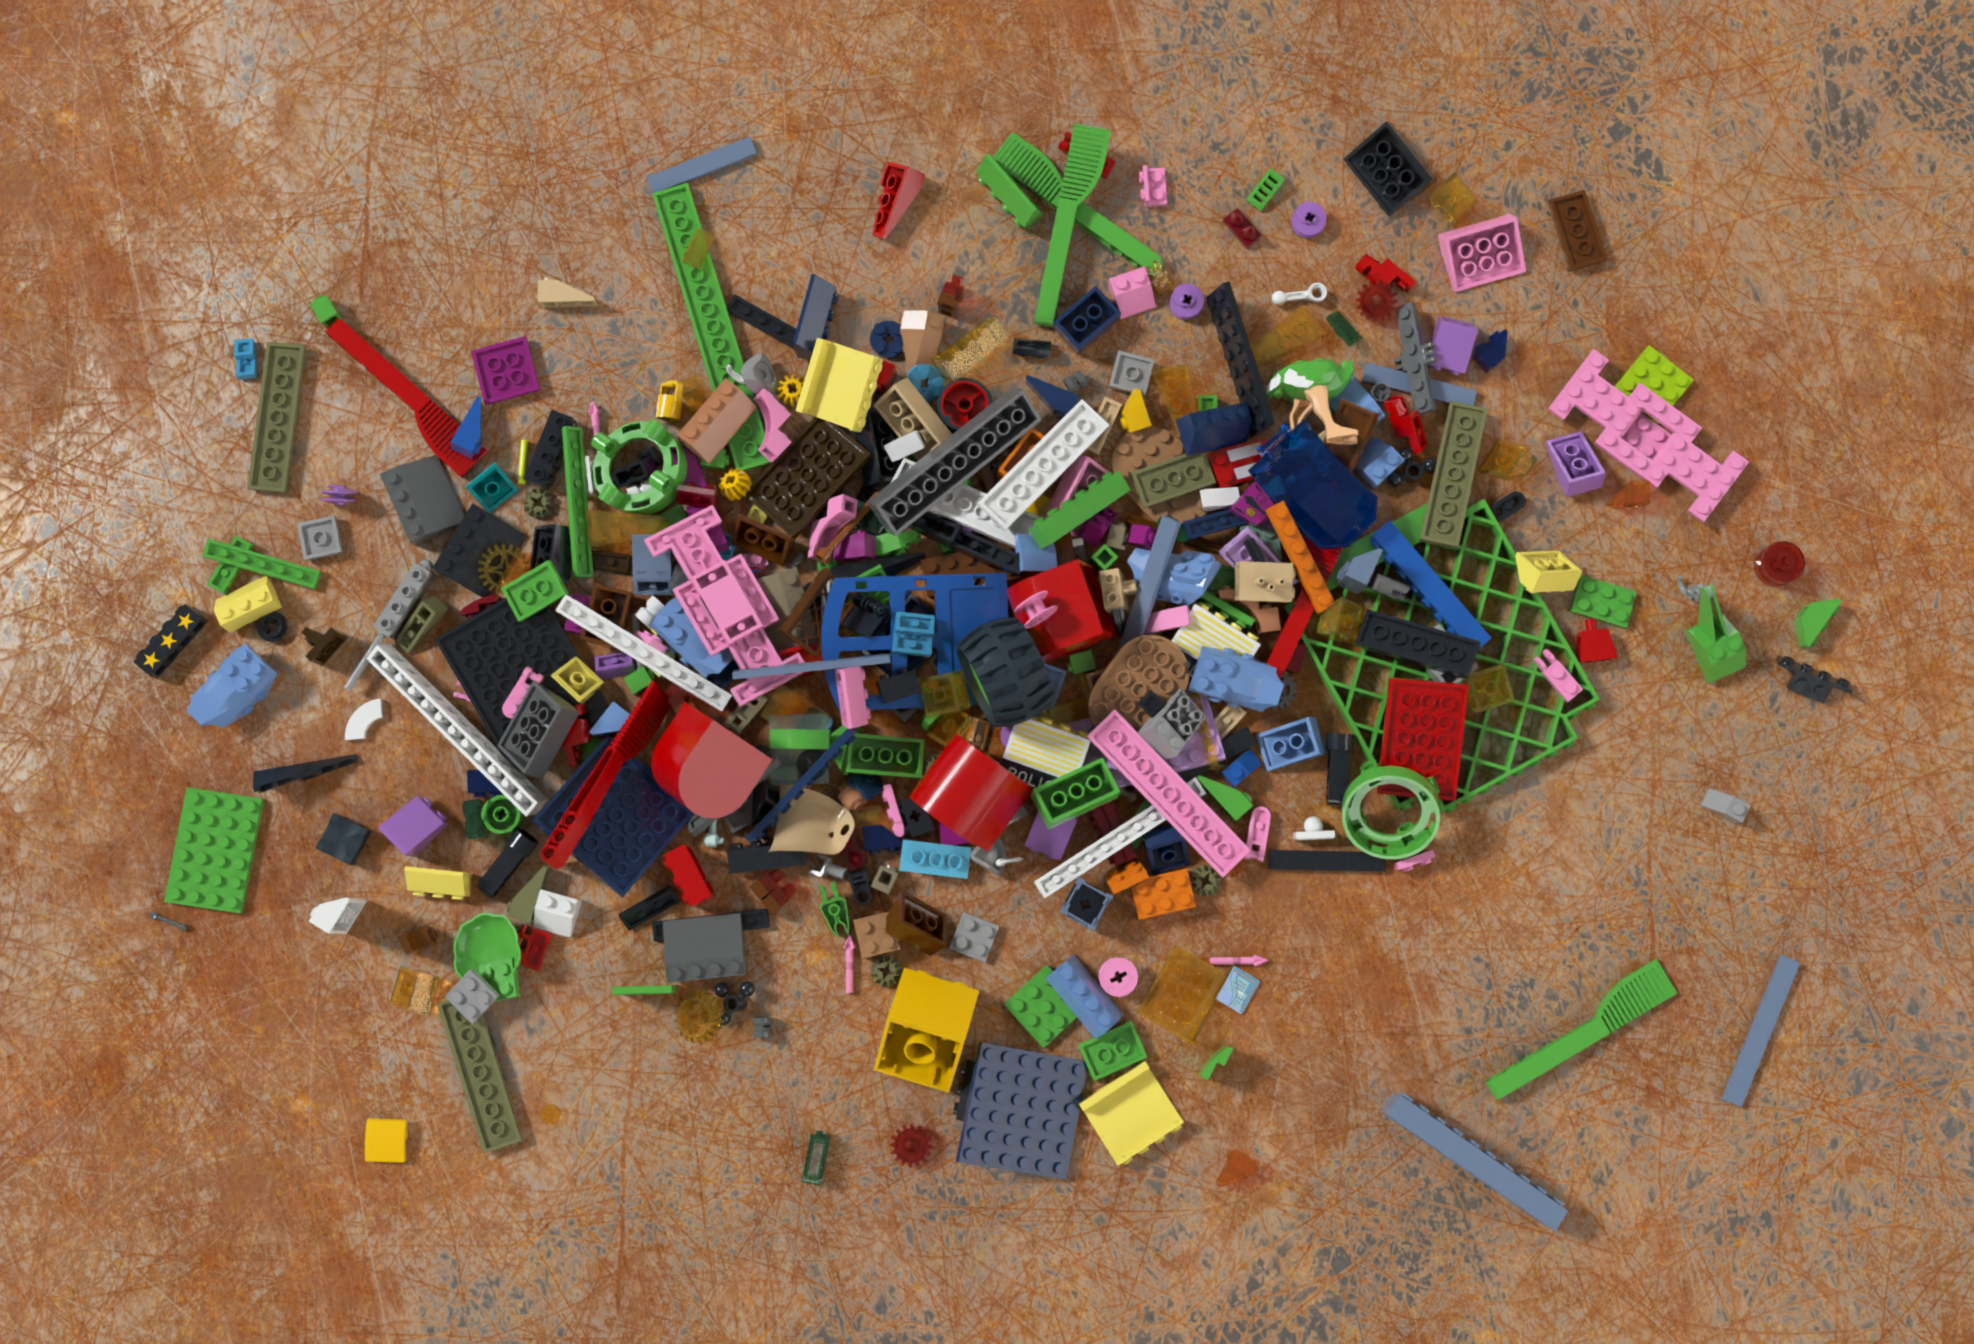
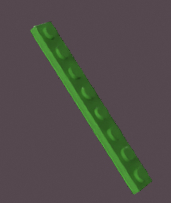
(577, 501)

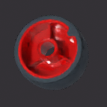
(954, 395)

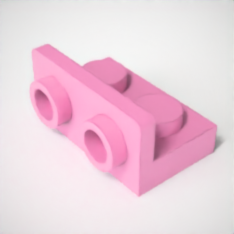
(1154, 187)

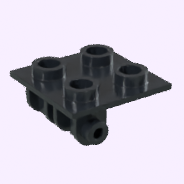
(865, 615)

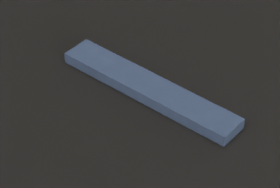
(703, 165)
(1399, 381)

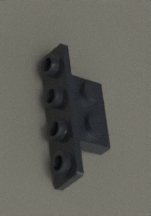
(1810, 681)

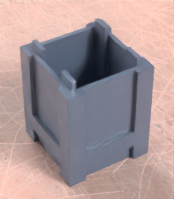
(1097, 900)

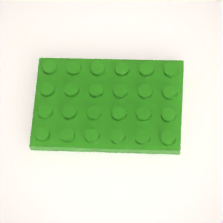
(214, 850)

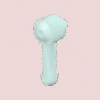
(712, 838)

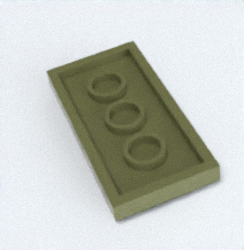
(1172, 479)

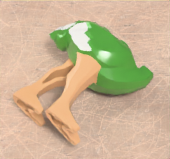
(1311, 387)

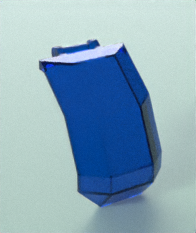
(1316, 487)

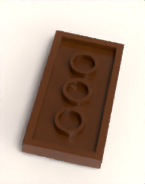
(1577, 230)

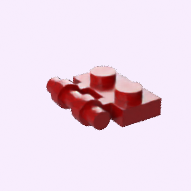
(536, 946)

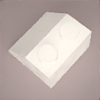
(556, 913)

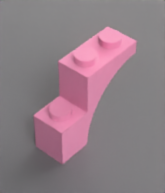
(774, 415)
(823, 531)

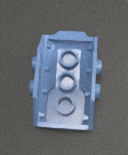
(1185, 575)
(681, 637)
(1236, 679)
(232, 689)

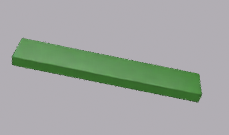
(261, 564)

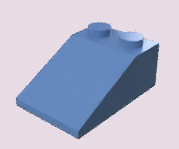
(1357, 394)
(1291, 743)

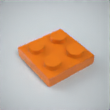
(1125, 876)

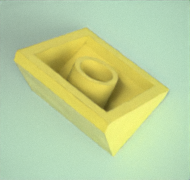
(577, 679)

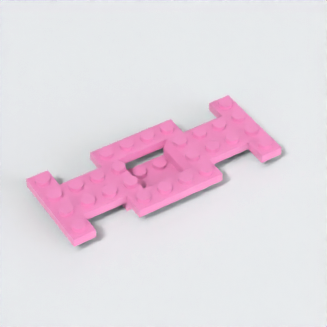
(1641, 442)
(731, 598)

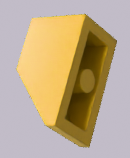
(1135, 413)

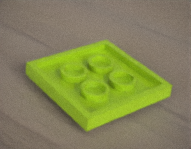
(1657, 375)

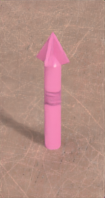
(594, 411)
(849, 946)
(1255, 960)

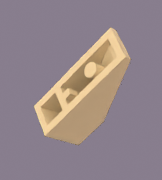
(558, 294)

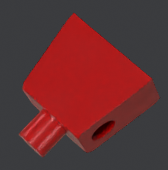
(1594, 644)

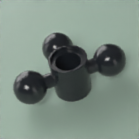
(1395, 479)
(722, 990)

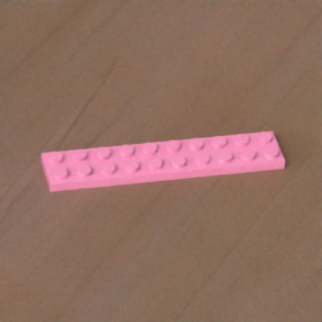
(1168, 793)

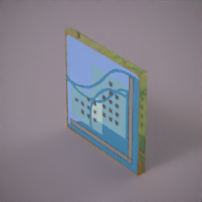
(1237, 989)

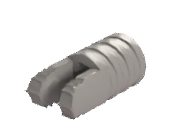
(1390, 587)

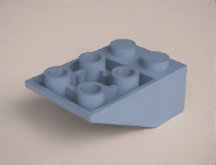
(650, 574)

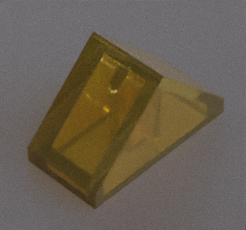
(692, 394)

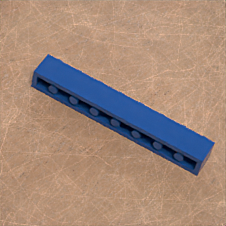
(1426, 584)

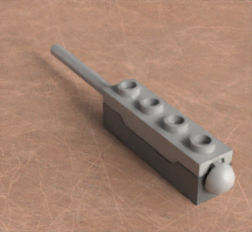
(398, 610)

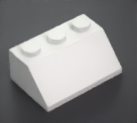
(337, 915)

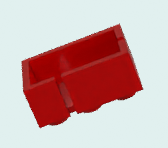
(689, 876)

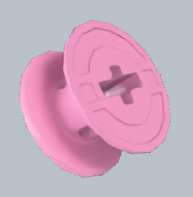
(1035, 609)
(1127, 982)

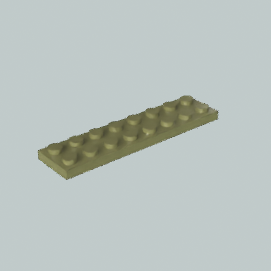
(276, 417)
(1453, 475)
(481, 1079)

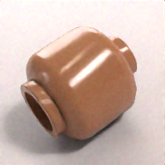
(851, 797)

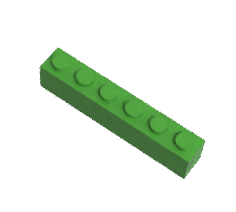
(1079, 509)

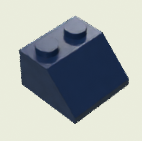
(1165, 849)

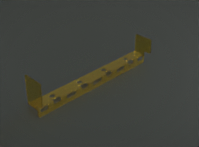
(1207, 740)

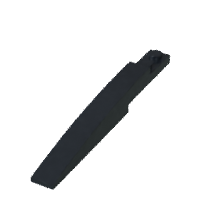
(956, 538)

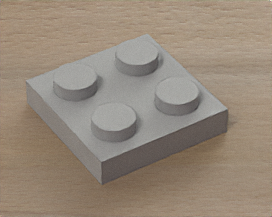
(1131, 372)
(320, 538)
(974, 937)
(472, 996)

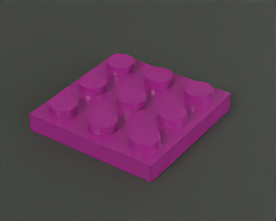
(505, 370)

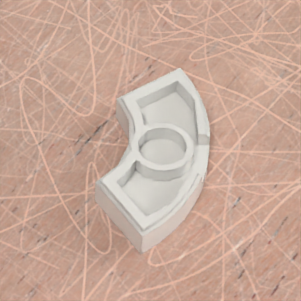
(363, 718)

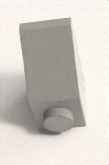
(1725, 806)

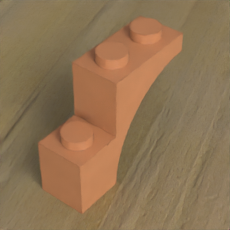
(1265, 618)

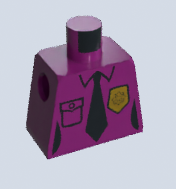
(1252, 506)

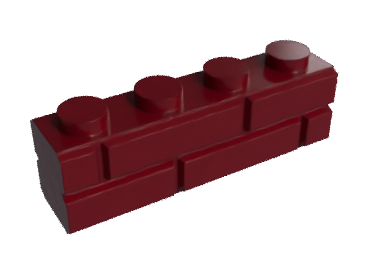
(1106, 820)

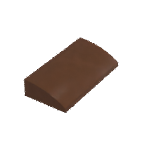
(1355, 417)

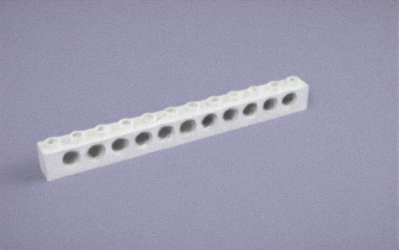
(457, 729)

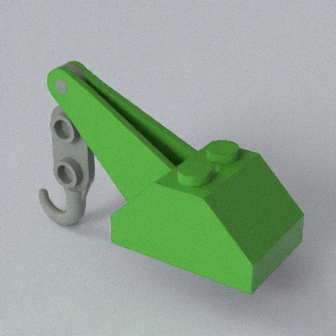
(1714, 637)

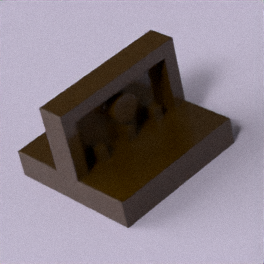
(323, 645)

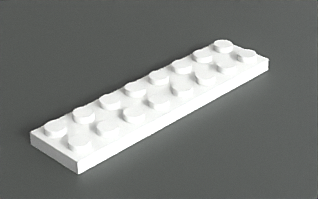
(1043, 465)
(963, 509)

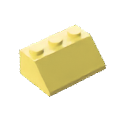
(1547, 571)
(247, 604)
(438, 882)

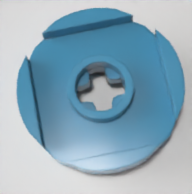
(934, 381)

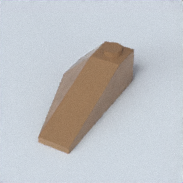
(921, 337)

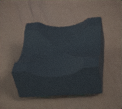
(343, 839)

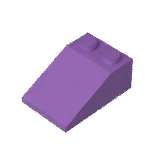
(1575, 464)

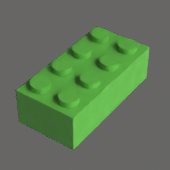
(884, 756)
(1075, 793)

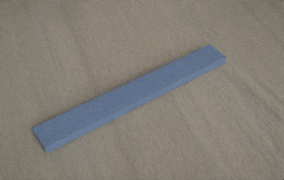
(1151, 579)
(811, 666)
(1760, 1031)

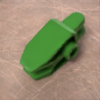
(890, 545)
(834, 909)

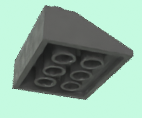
(423, 499)
(537, 730)
(704, 947)

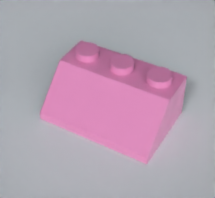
(852, 696)

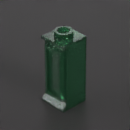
(816, 1158)

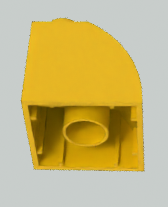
(926, 1029)

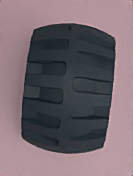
(1005, 672)

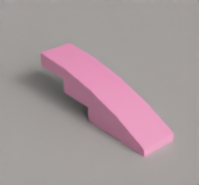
(1168, 620)

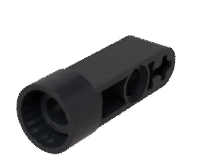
(1339, 750)
(519, 846)

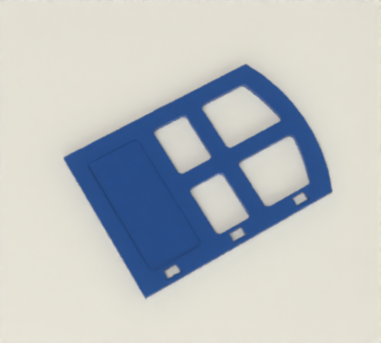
(958, 610)

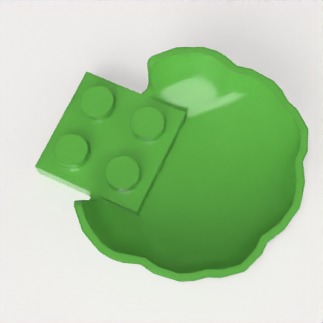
(492, 949)

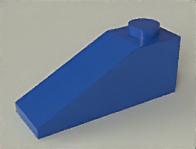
(468, 436)

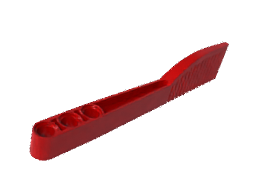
(432, 421)
(1301, 611)
(632, 738)

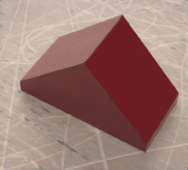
(1296, 660)

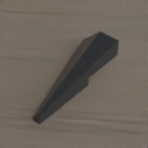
(890, 565)
(271, 778)

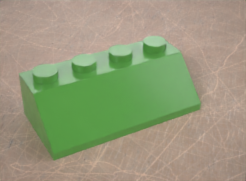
(1009, 192)

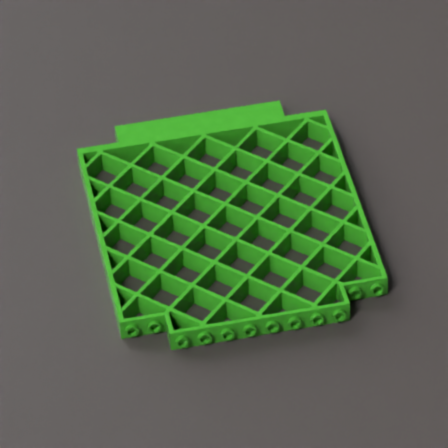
(1411, 527)

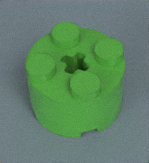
(502, 825)

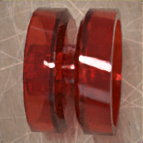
(1779, 564)

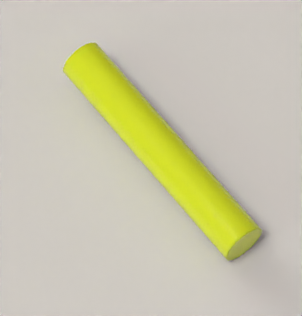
(523, 461)

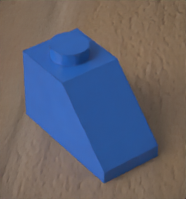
(1240, 768)

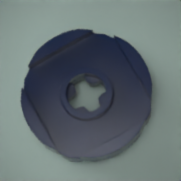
(880, 347)

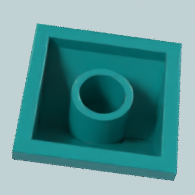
(491, 487)

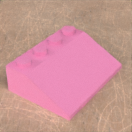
(1482, 252)

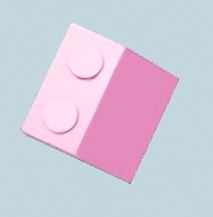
(1132, 292)

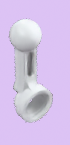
(1280, 297)

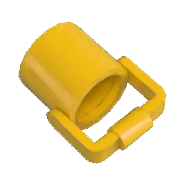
(670, 406)

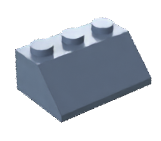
(1357, 573)

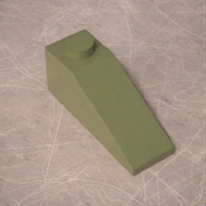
(421, 623)
(524, 902)

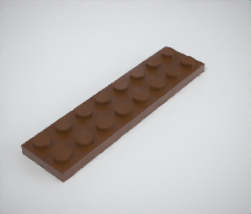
(961, 564)

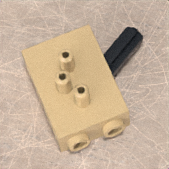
(1261, 579)
(1115, 596)

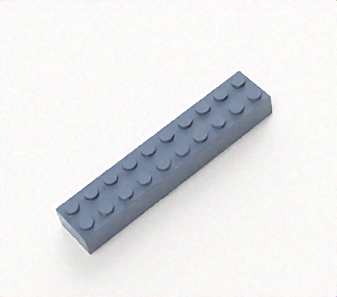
(1478, 1163)

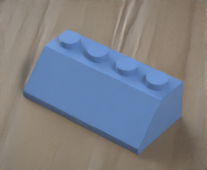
(1084, 996)

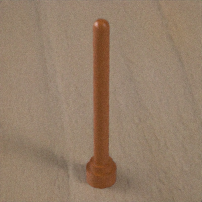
(825, 554)

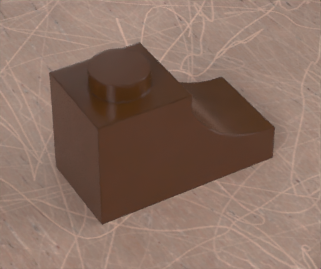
(418, 940)

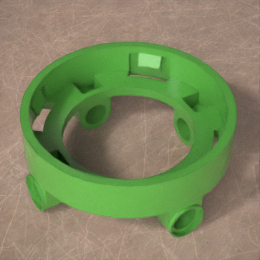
(663, 483)
(1409, 837)

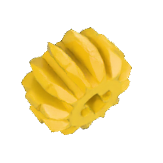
(785, 389)
(735, 484)

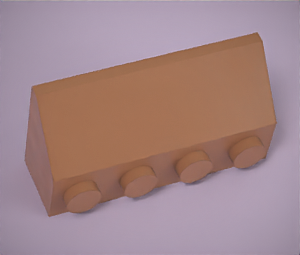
(716, 421)

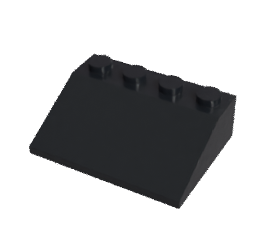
(1389, 168)
(470, 540)

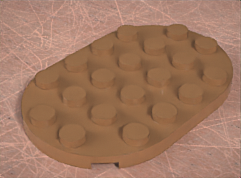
(1148, 448)
(1137, 668)

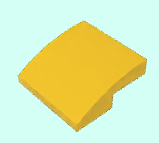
(386, 1140)

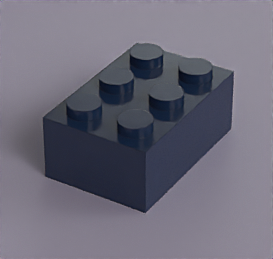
(1086, 320)

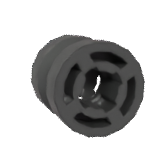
(1075, 382)
(1380, 390)
(762, 1027)

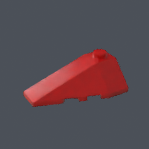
(899, 189)

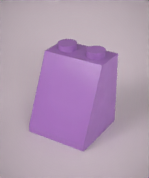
(1453, 344)
(414, 826)
(1051, 841)

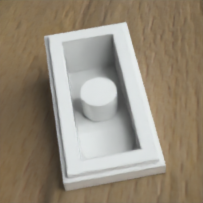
(904, 446)
(1218, 498)

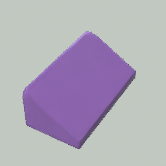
(614, 665)

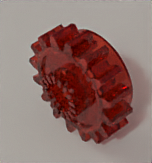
(1367, 304)
(921, 1141)

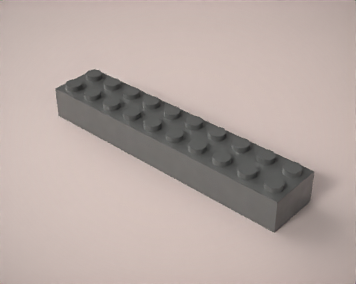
(954, 460)

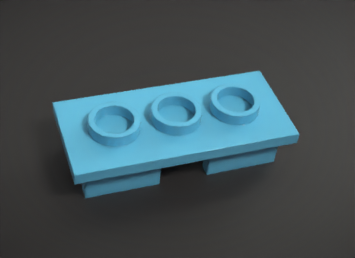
(935, 859)

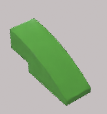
(799, 739)

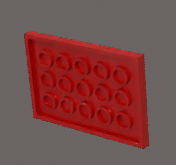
(1424, 732)

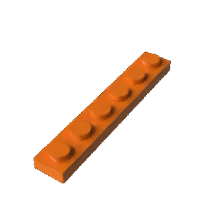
(1300, 557)

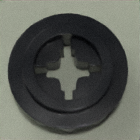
(264, 629)
(802, 763)

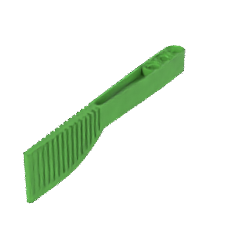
(1081, 175)
(1040, 176)
(1621, 1004)

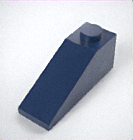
(1056, 399)

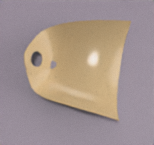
(809, 823)

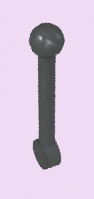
(154, 915)

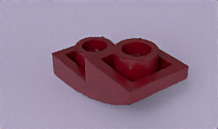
(477, 606)

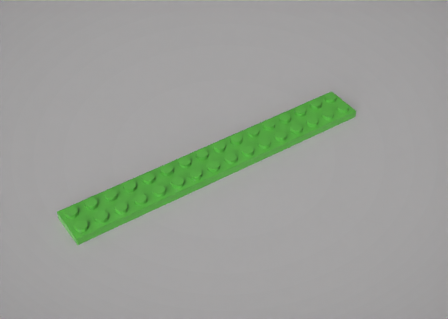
(708, 316)

